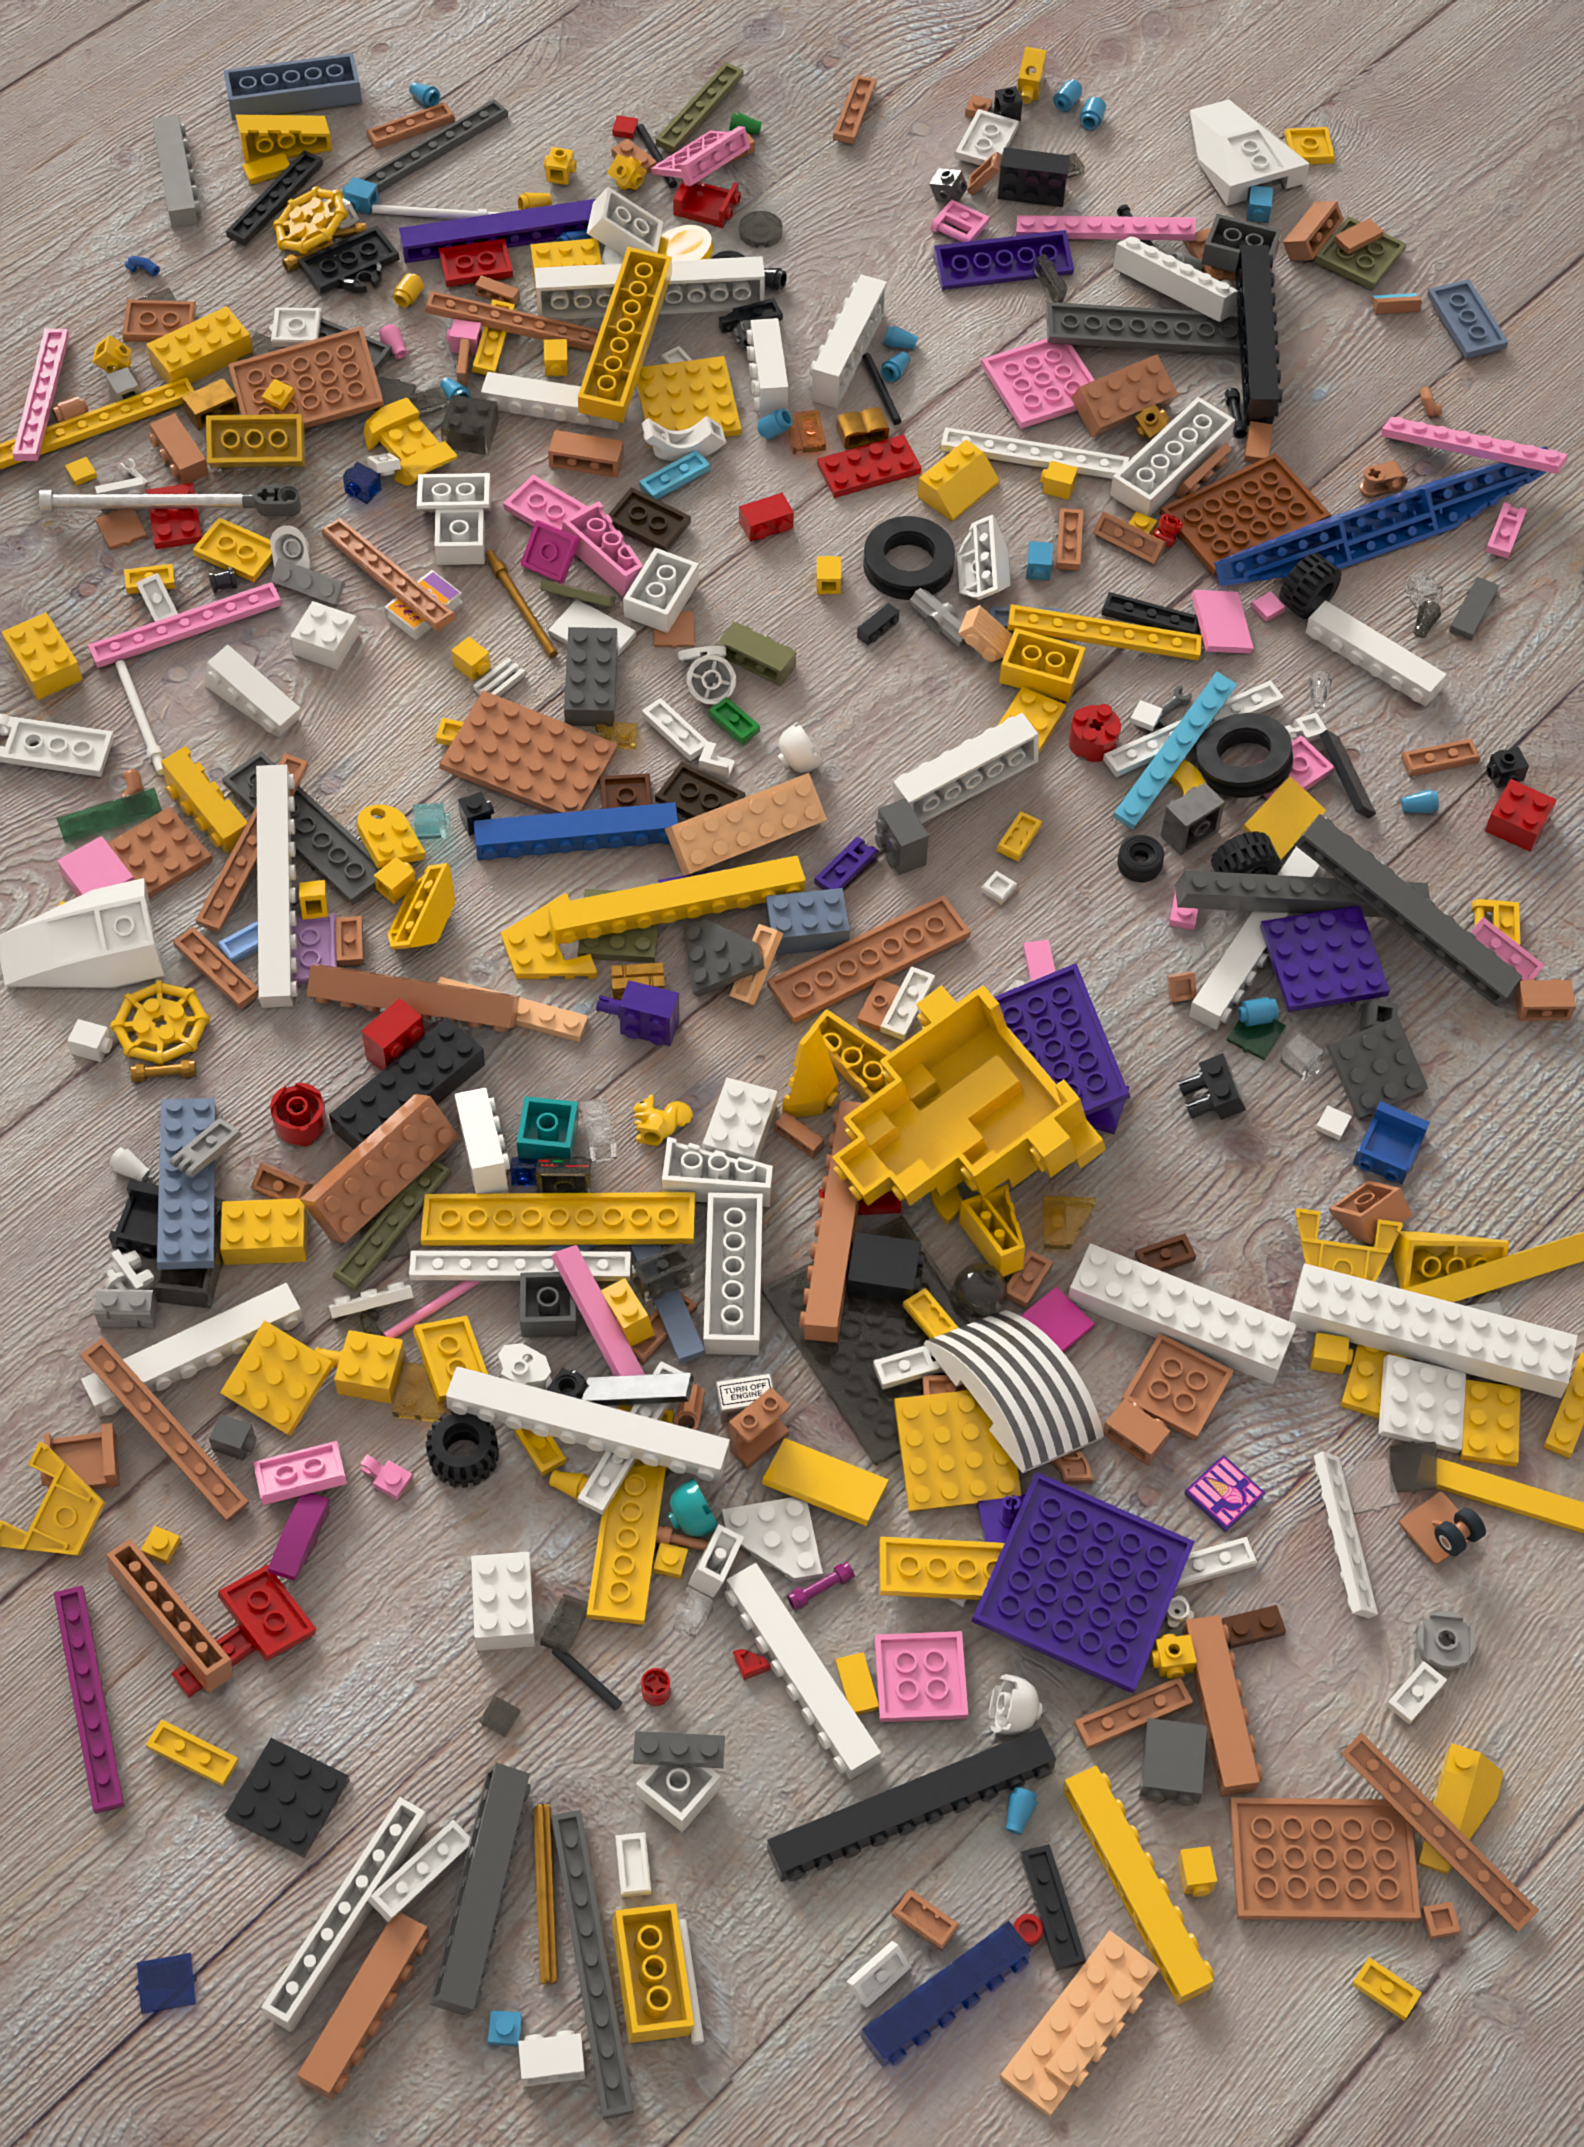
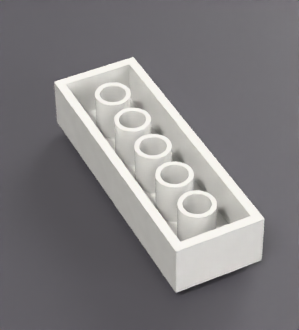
(848, 341)
(1172, 457)
(969, 768)
(733, 1274)

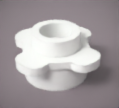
(1181, 1604)

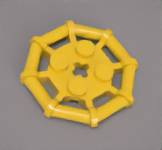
(316, 211)
(155, 1010)

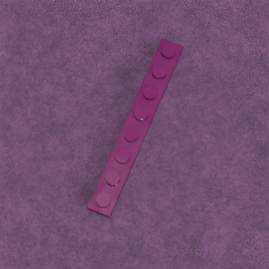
(88, 1700)

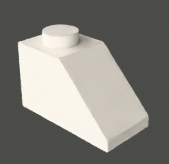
(716, 1561)

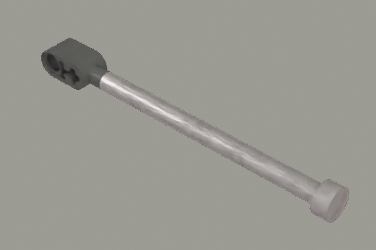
(267, 499)

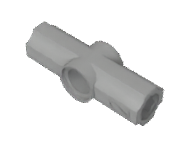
(938, 616)

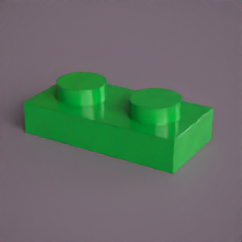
(734, 720)

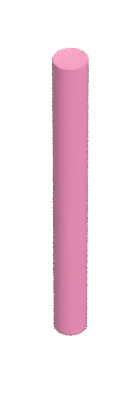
(430, 1308)

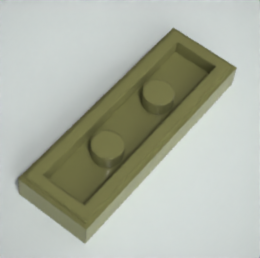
(577, 593)

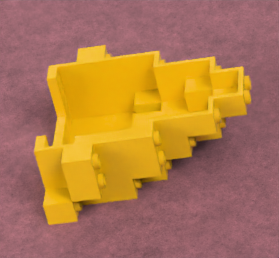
(962, 1108)

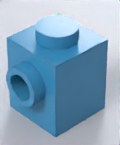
(361, 195)

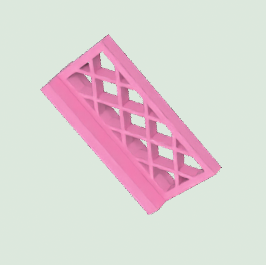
(704, 155)

